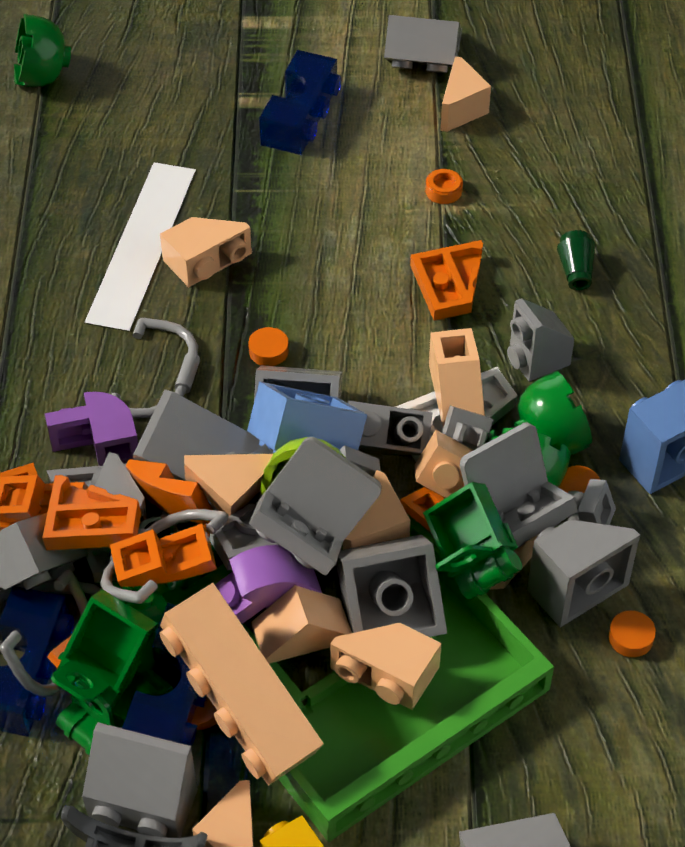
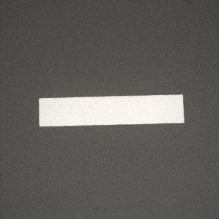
(140, 247)

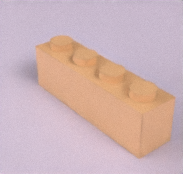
(239, 684)

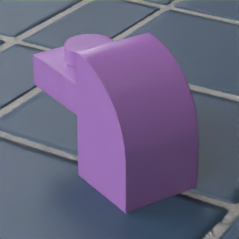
(101, 422)
(262, 578)

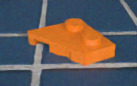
(448, 278)
(88, 517)

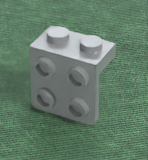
(518, 482)
(314, 504)

